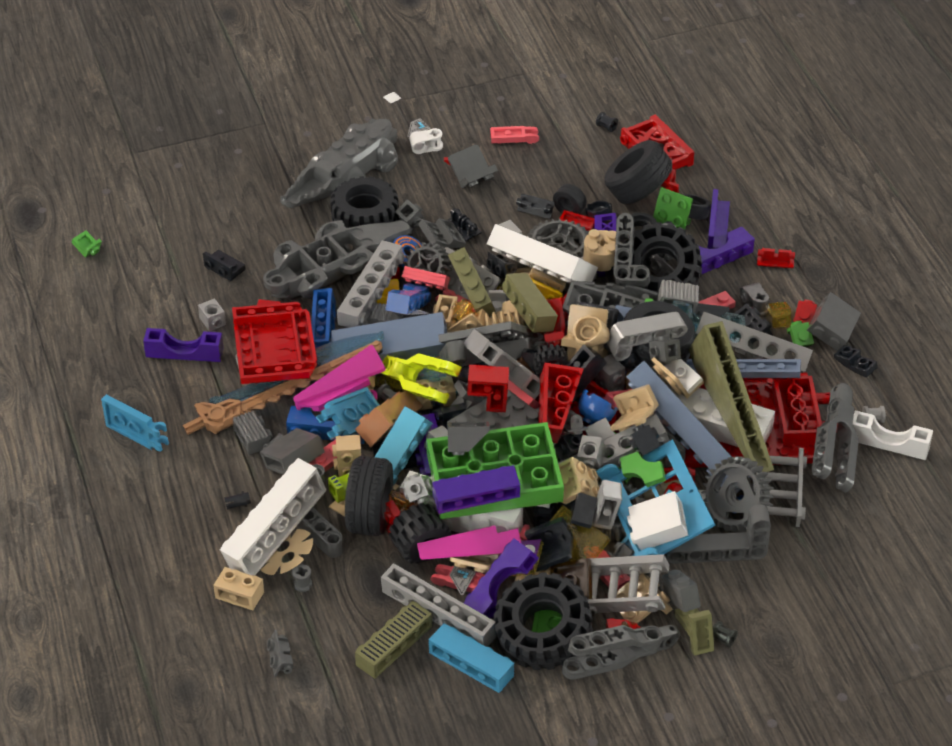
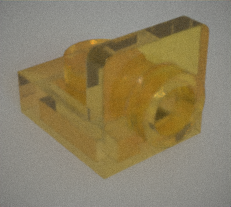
(780, 314)

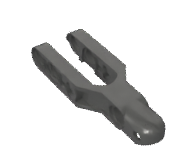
(841, 412)
(619, 645)

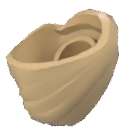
(590, 331)

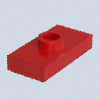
(587, 222)

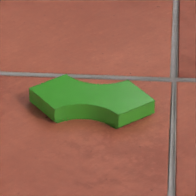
(635, 466)

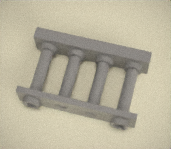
(800, 462)
(627, 565)

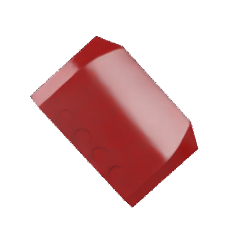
(274, 342)

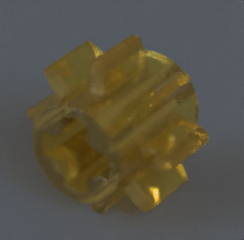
(462, 309)

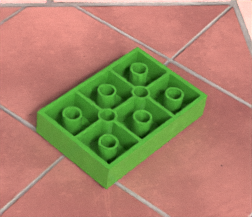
(523, 446)

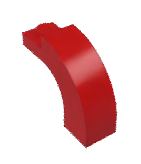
(560, 330)

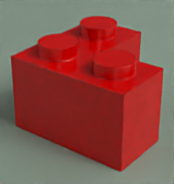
(490, 383)

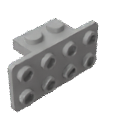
(488, 279)

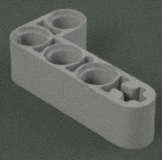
(642, 330)

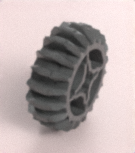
(441, 260)

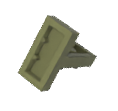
(699, 628)

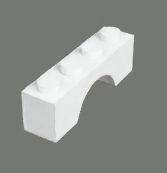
(912, 442)

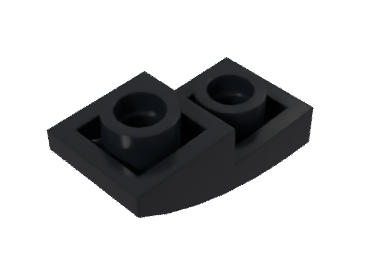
(852, 359)

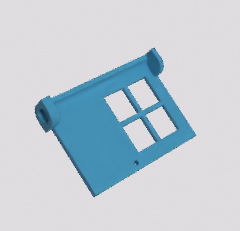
(695, 511)

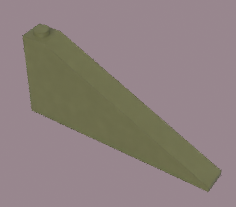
(722, 378)

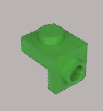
(86, 244)
(800, 334)

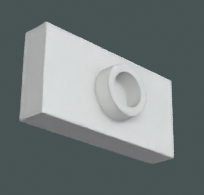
(685, 374)

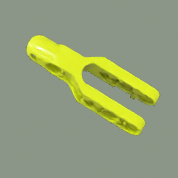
(408, 370)

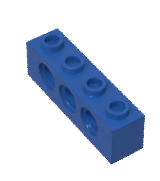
(323, 316)

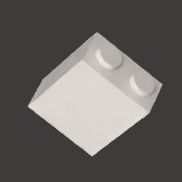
(657, 521)

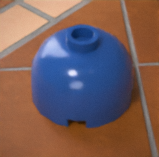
(595, 408)

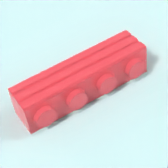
(425, 277)

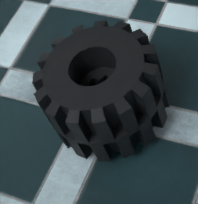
(416, 526)

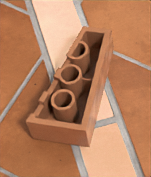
(381, 419)

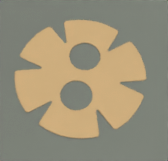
(296, 546)

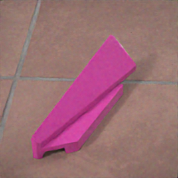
(342, 380)
(469, 543)

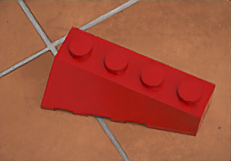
(556, 395)

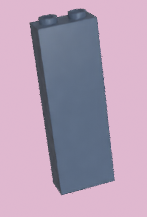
(403, 336)

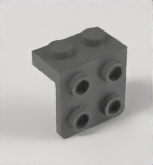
(471, 166)

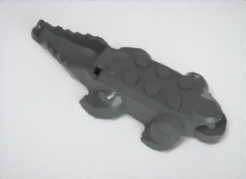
(354, 155)
(328, 258)

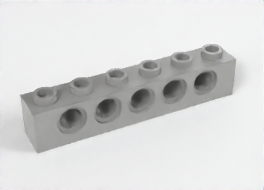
(370, 285)
(763, 339)
(617, 443)
(445, 609)

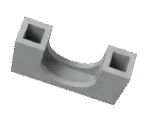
(495, 356)

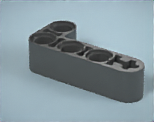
(621, 250)

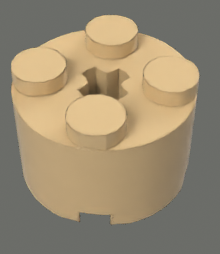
(600, 249)

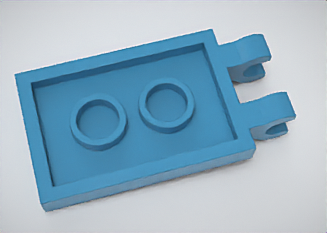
(347, 412)
(133, 424)

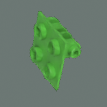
(673, 208)

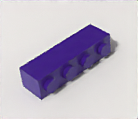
(476, 489)

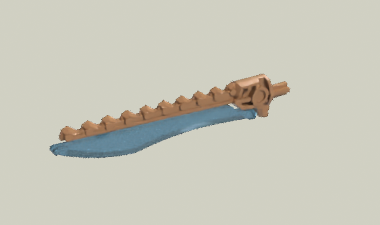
(221, 410)

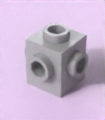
(424, 488)

